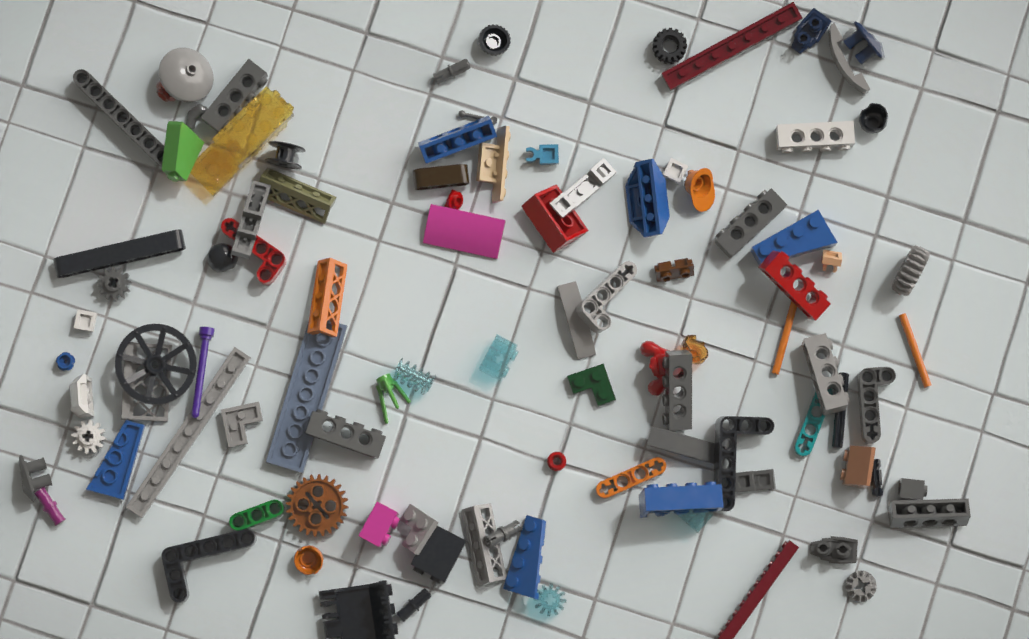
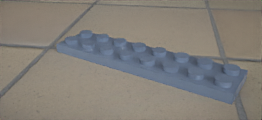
(305, 394)

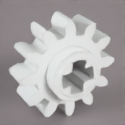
(93, 443)

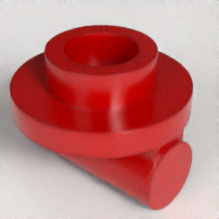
(454, 200)

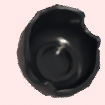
(873, 118)
(220, 257)

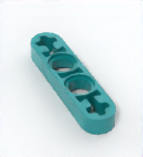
(815, 421)

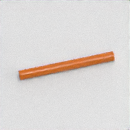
(784, 338)
(915, 351)

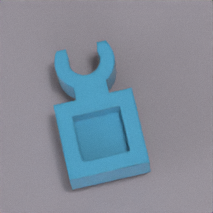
(547, 154)

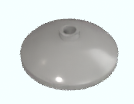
(181, 82)

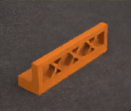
(324, 295)

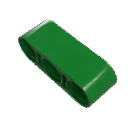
(266, 515)

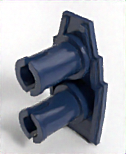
(810, 30)
(874, 46)

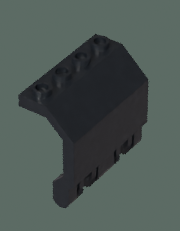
(361, 612)

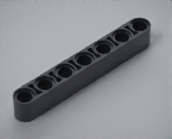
(119, 253)

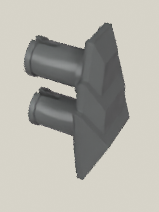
(31, 485)
(835, 550)

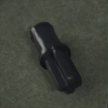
(414, 604)

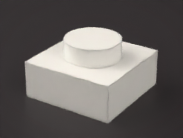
(675, 170)
(85, 320)

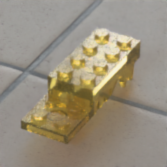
(242, 139)

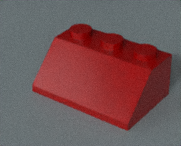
(555, 230)

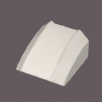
(82, 396)

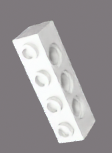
(844, 129)

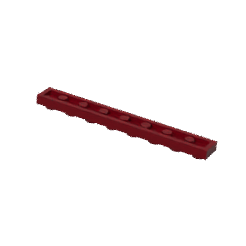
(731, 46)

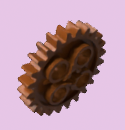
(330, 493)

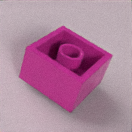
(379, 525)

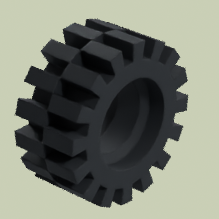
(673, 35)

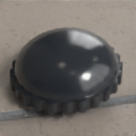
(494, 40)

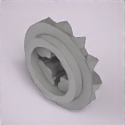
(852, 582)

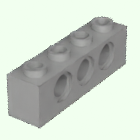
(828, 402)

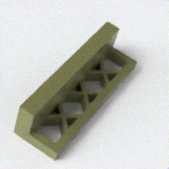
(293, 188)

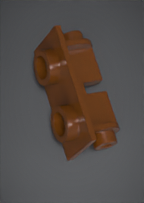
(665, 272)

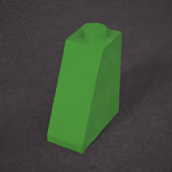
(180, 151)

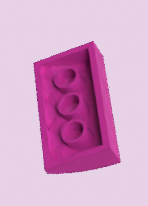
(464, 231)

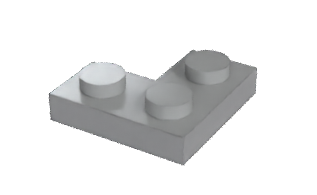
(235, 419)
(422, 528)

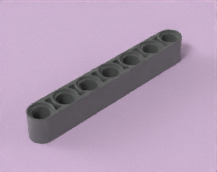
(118, 110)

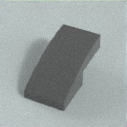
(755, 480)

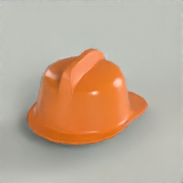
(701, 188)

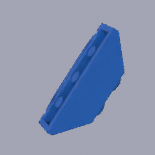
(647, 199)

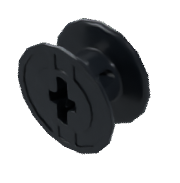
(285, 155)

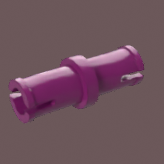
(49, 506)

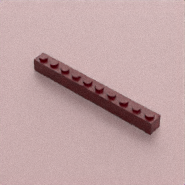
(761, 588)

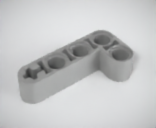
(608, 293)

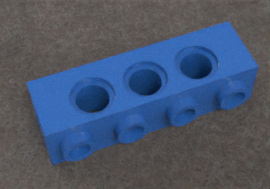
(457, 139)

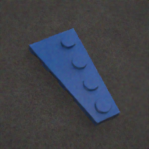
(116, 469)
(524, 569)

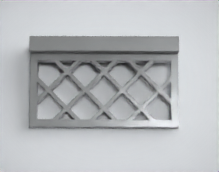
(129, 370)

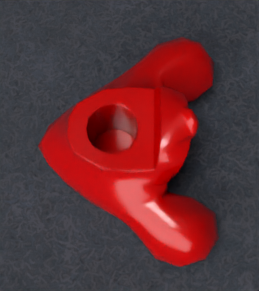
(649, 349)

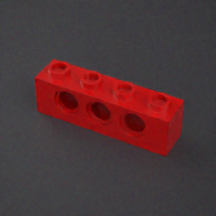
(771, 268)

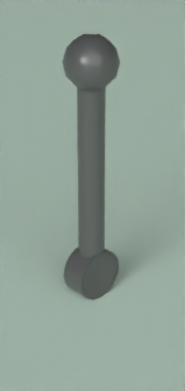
(462, 114)

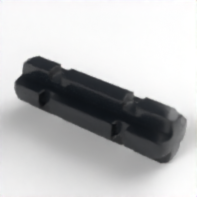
(876, 479)

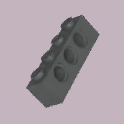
(235, 86)
(731, 246)
(683, 418)
(371, 449)
(929, 513)

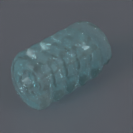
(413, 377)

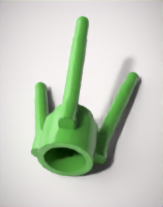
(387, 384)

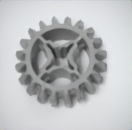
(910, 270)

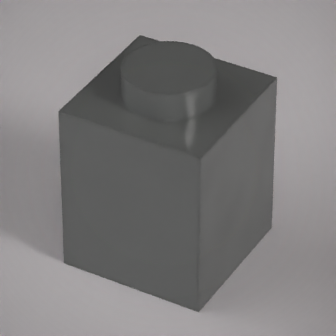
(912, 489)

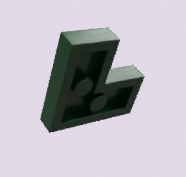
(594, 378)

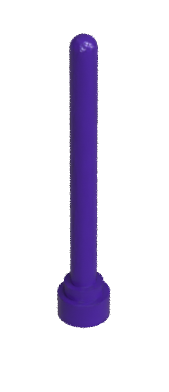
(206, 335)

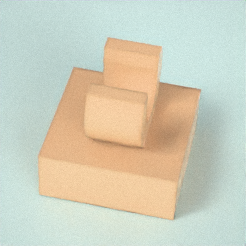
(831, 258)

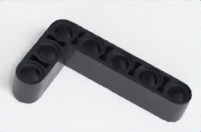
(730, 453)
(200, 553)

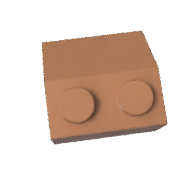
(858, 466)

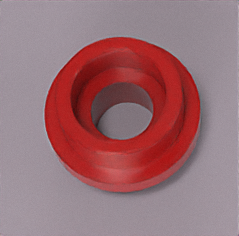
(552, 456)

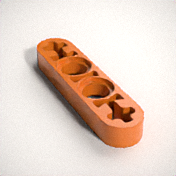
(632, 480)

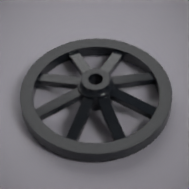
(147, 399)

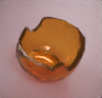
(698, 349)

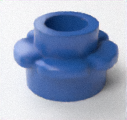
(70, 361)

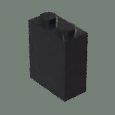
(439, 555)

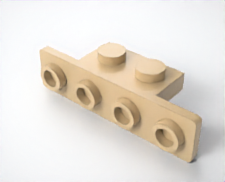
(492, 163)

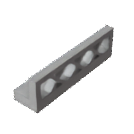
(481, 558)

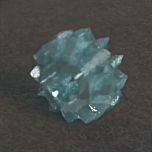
(555, 595)

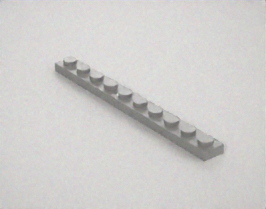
(188, 433)

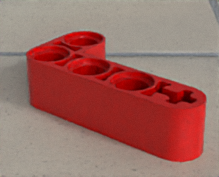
(266, 257)

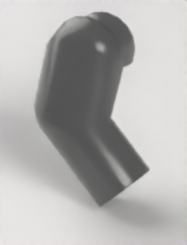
(193, 114)

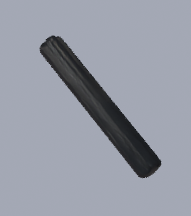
(839, 419)

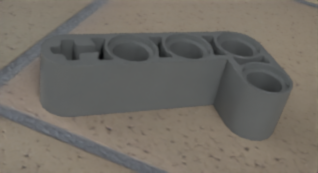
(873, 405)

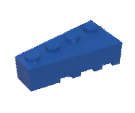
(802, 237)
(680, 499)

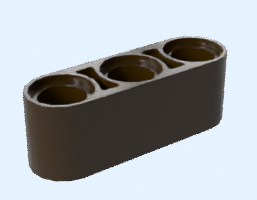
(441, 177)

